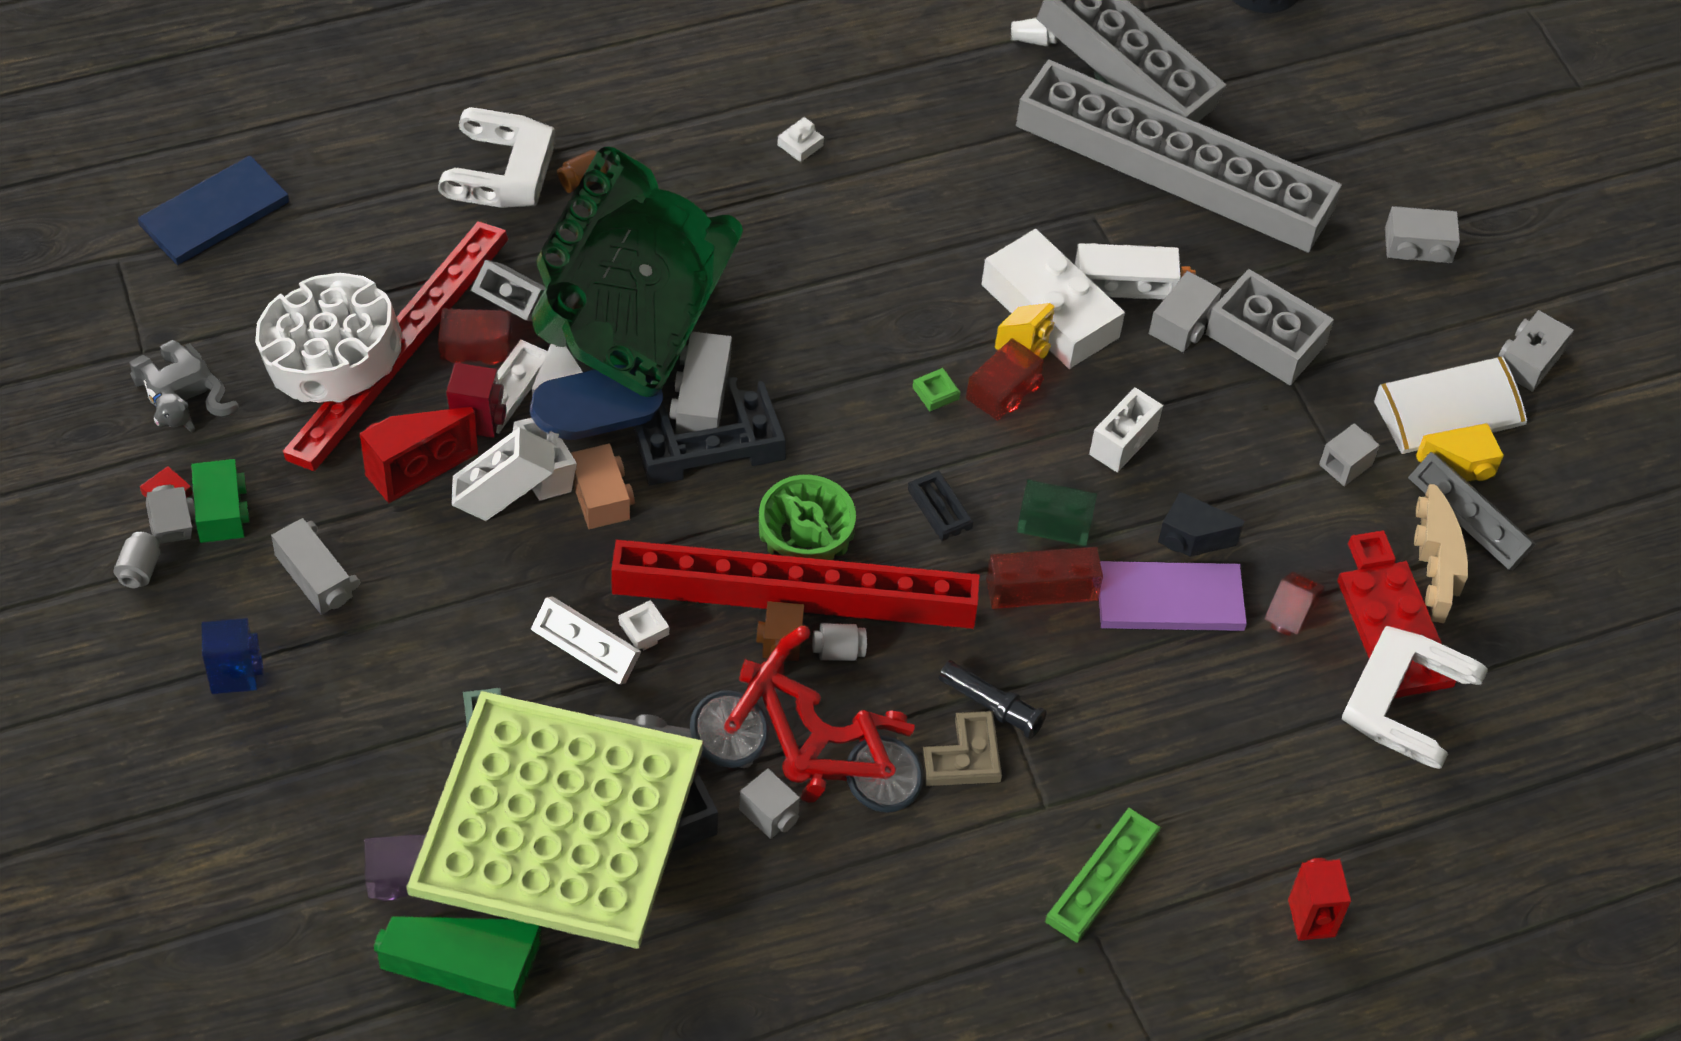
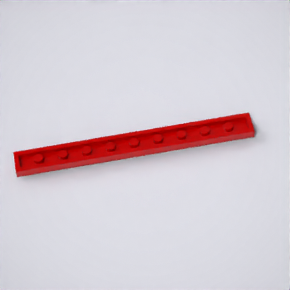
(416, 322)

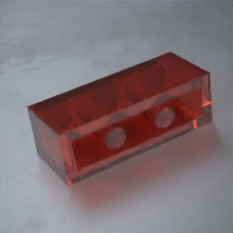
(1044, 577)

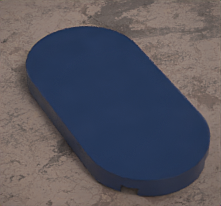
(590, 405)

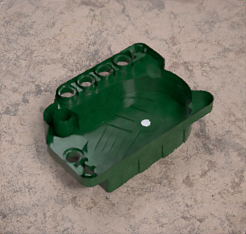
(654, 285)

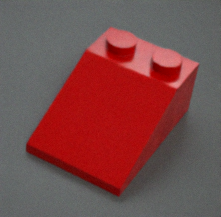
(416, 448)

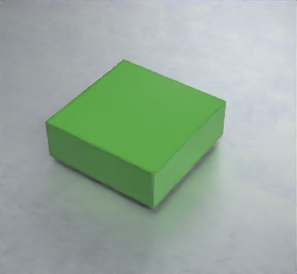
(936, 389)

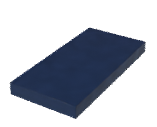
(213, 210)

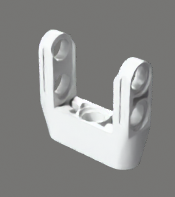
(526, 167)
(1381, 682)

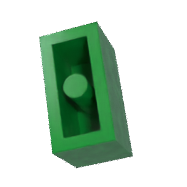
(218, 500)

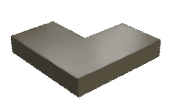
(971, 760)

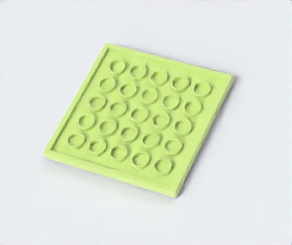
(557, 819)

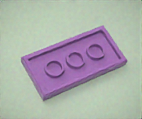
(1171, 596)

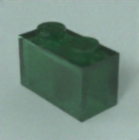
(1056, 512)

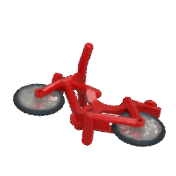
(735, 732)

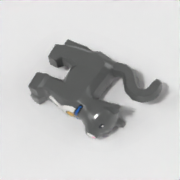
(178, 382)

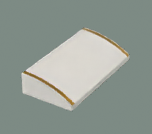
(1450, 401)

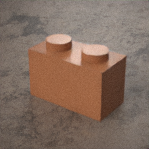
(601, 486)

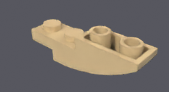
(1443, 549)

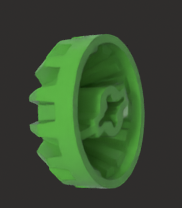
(807, 507)

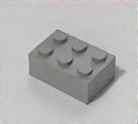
(1269, 326)

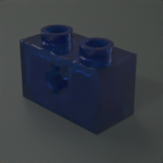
(231, 656)

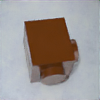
(780, 621)

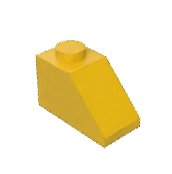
(1467, 450)

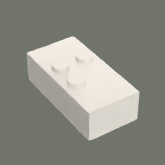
(1038, 273)

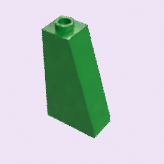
(462, 954)

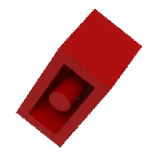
(1319, 899)

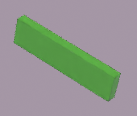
(1102, 875)

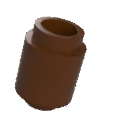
(574, 169)

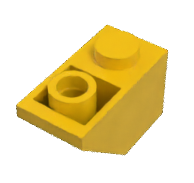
(1029, 327)

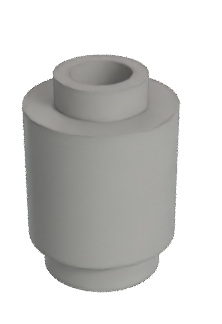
(137, 560)
(839, 642)

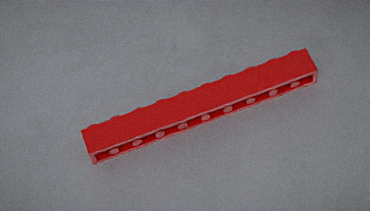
(818, 584)

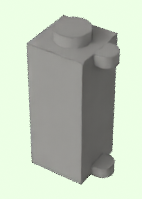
(313, 566)

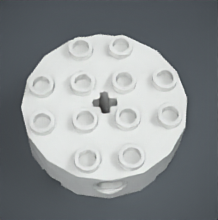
(329, 338)

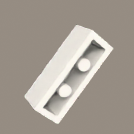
(1130, 270)
(503, 474)

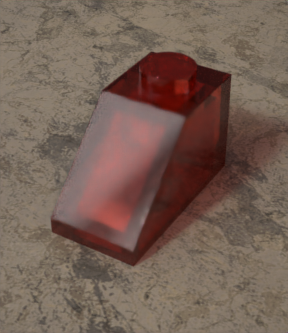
(1293, 603)

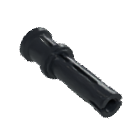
(1005, 705)

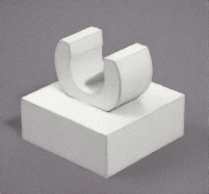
(801, 140)
(644, 625)

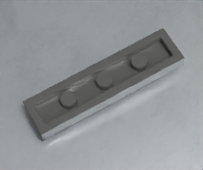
(1474, 512)

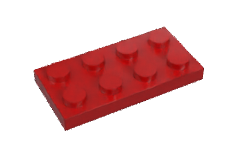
(1391, 598)

